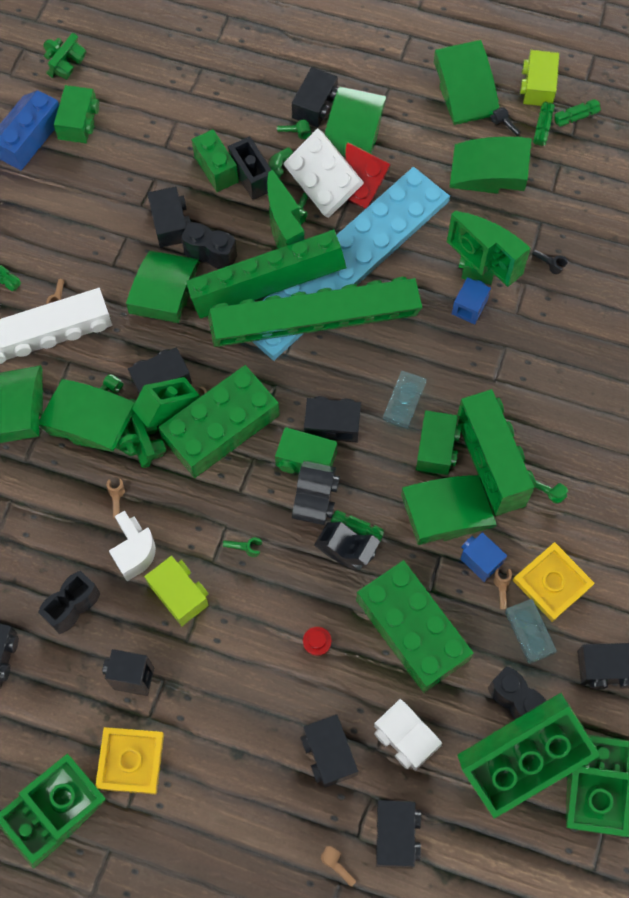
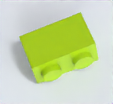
(541, 77)
(177, 591)

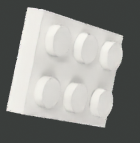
(323, 173)

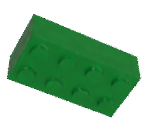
(219, 421)
(494, 452)
(414, 626)
(527, 755)

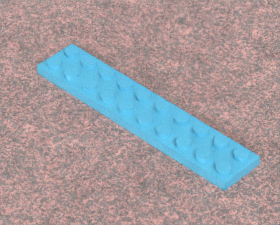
(372, 240)

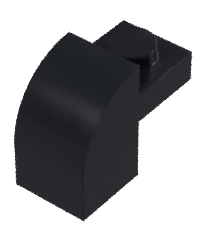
(346, 546)

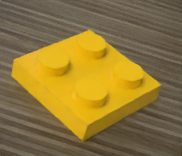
(553, 582)
(130, 760)

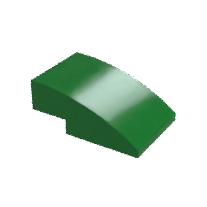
(466, 81)
(355, 119)
(491, 164)
(283, 213)
(488, 246)
(161, 286)
(20, 403)
(86, 415)
(447, 508)
(600, 790)
(50, 810)

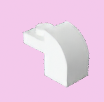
(135, 553)

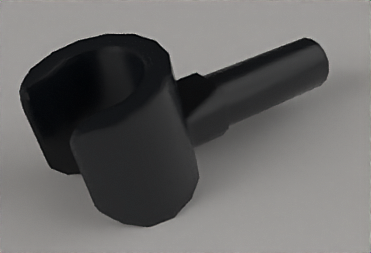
(501, 115)
(554, 268)

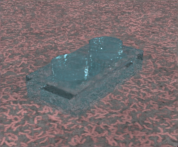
(404, 399)
(530, 631)

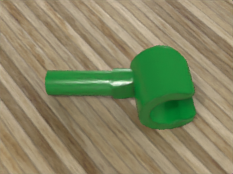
(302, 128)
(303, 214)
(112, 383)
(555, 494)
(244, 546)

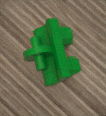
(58, 63)
(136, 441)

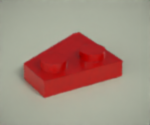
(370, 170)

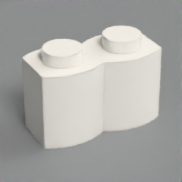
(407, 735)

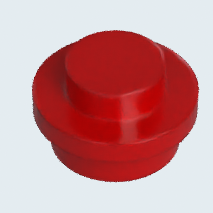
(317, 641)

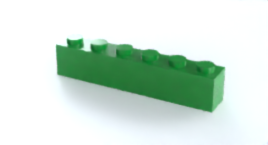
(268, 273)

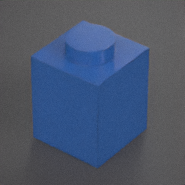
(471, 300)
(482, 556)

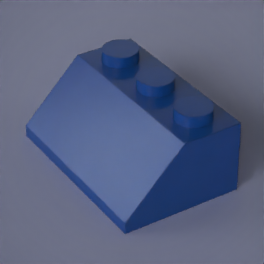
(27, 128)

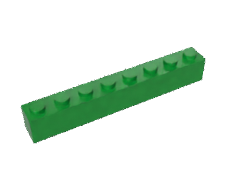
(313, 311)

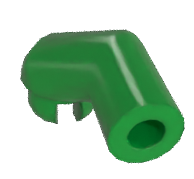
(278, 159)

